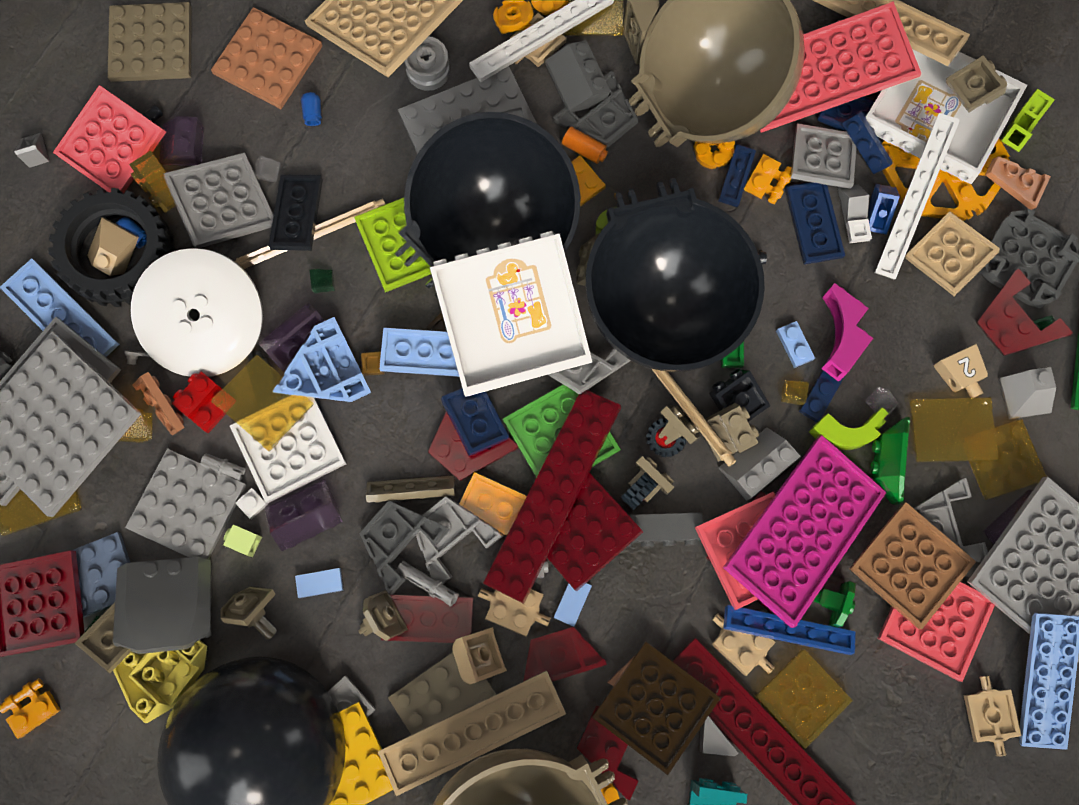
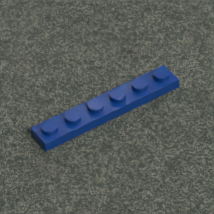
(805, 632)

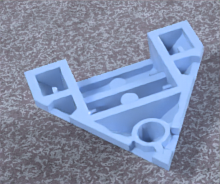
(324, 368)

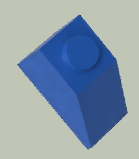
(882, 208)

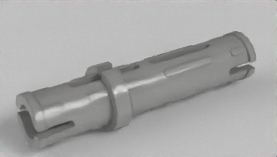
(433, 587)

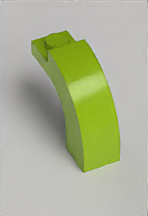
(1025, 120)
(849, 438)

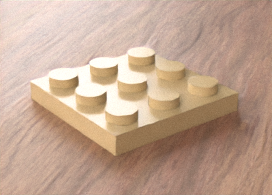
(952, 253)

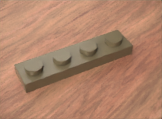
(410, 489)

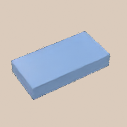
(319, 583)
(572, 604)

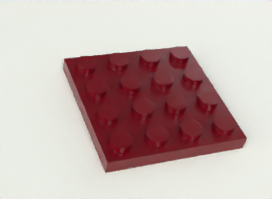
(591, 535)
(40, 603)

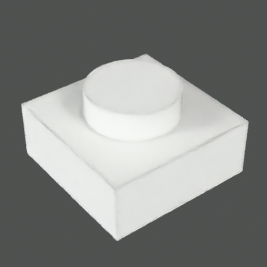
(858, 231)
(251, 503)

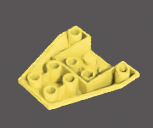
(159, 679)

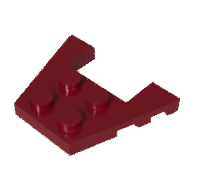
(1011, 327)
(452, 455)
(600, 743)

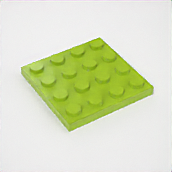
(381, 236)

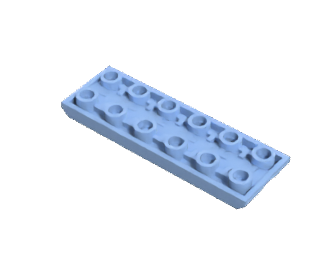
(1049, 681)

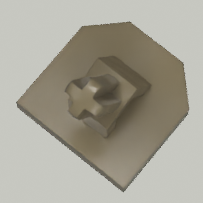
(247, 610)
(381, 617)

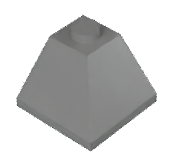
(1028, 393)

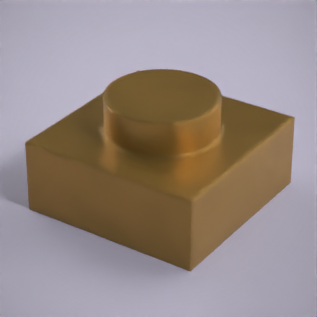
(371, 363)

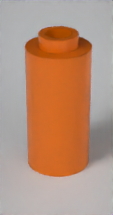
(584, 145)

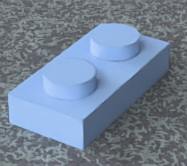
(795, 344)

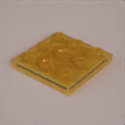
(1016, 463)
(804, 698)

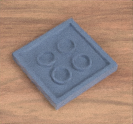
(98, 572)

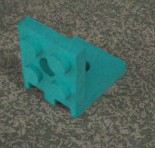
(711, 793)

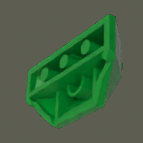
(891, 459)

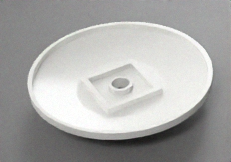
(227, 308)

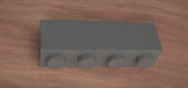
(667, 528)

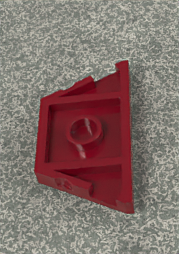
(561, 655)

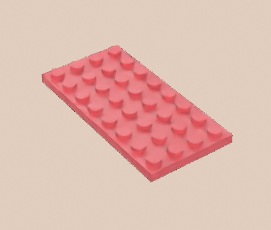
(850, 62)

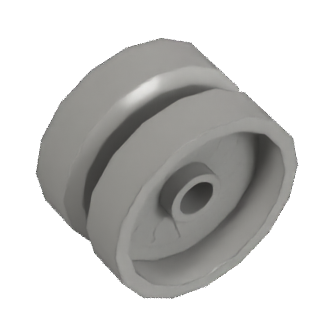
(428, 65)

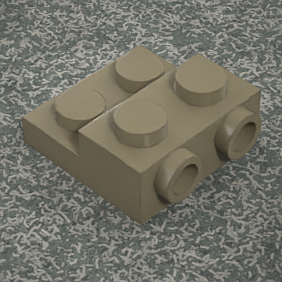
(977, 84)
(733, 429)

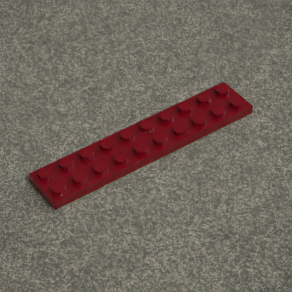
(552, 496)
(760, 735)

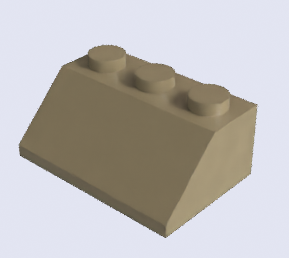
(637, 22)

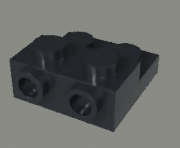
(741, 390)

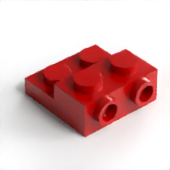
(196, 401)

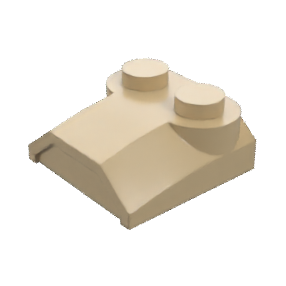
(478, 656)

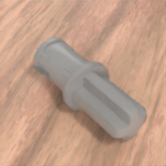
(223, 466)

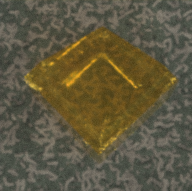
(795, 392)

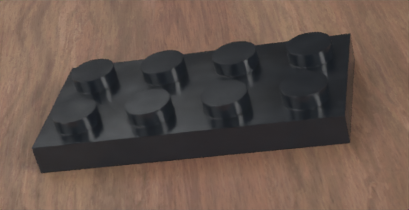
(295, 212)

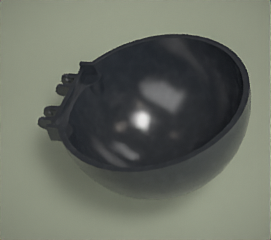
(486, 186)
(673, 281)
(252, 738)

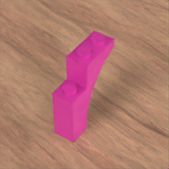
(849, 338)

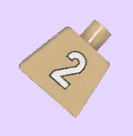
(963, 371)

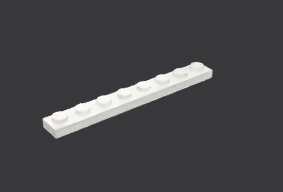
(535, 37)
(917, 196)

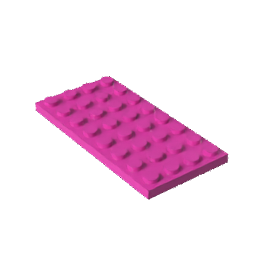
(805, 531)

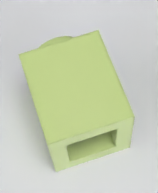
(242, 540)

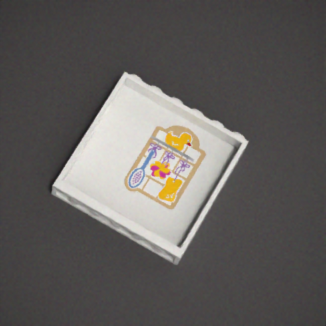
(909, 110)
(511, 313)

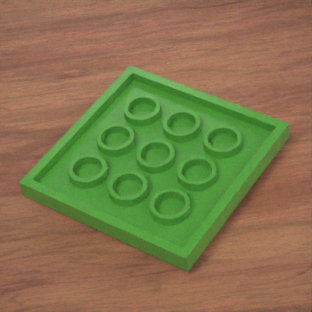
(539, 424)

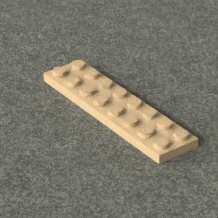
(923, 31)
(471, 733)

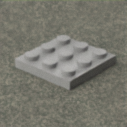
(823, 156)

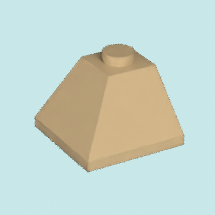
(111, 248)

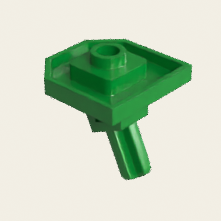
(840, 602)

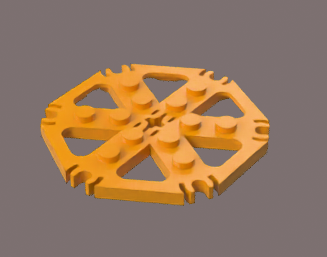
(960, 191)

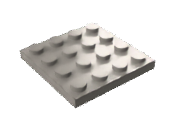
(219, 200)
(185, 506)

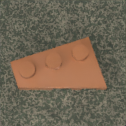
(1020, 183)
(154, 397)

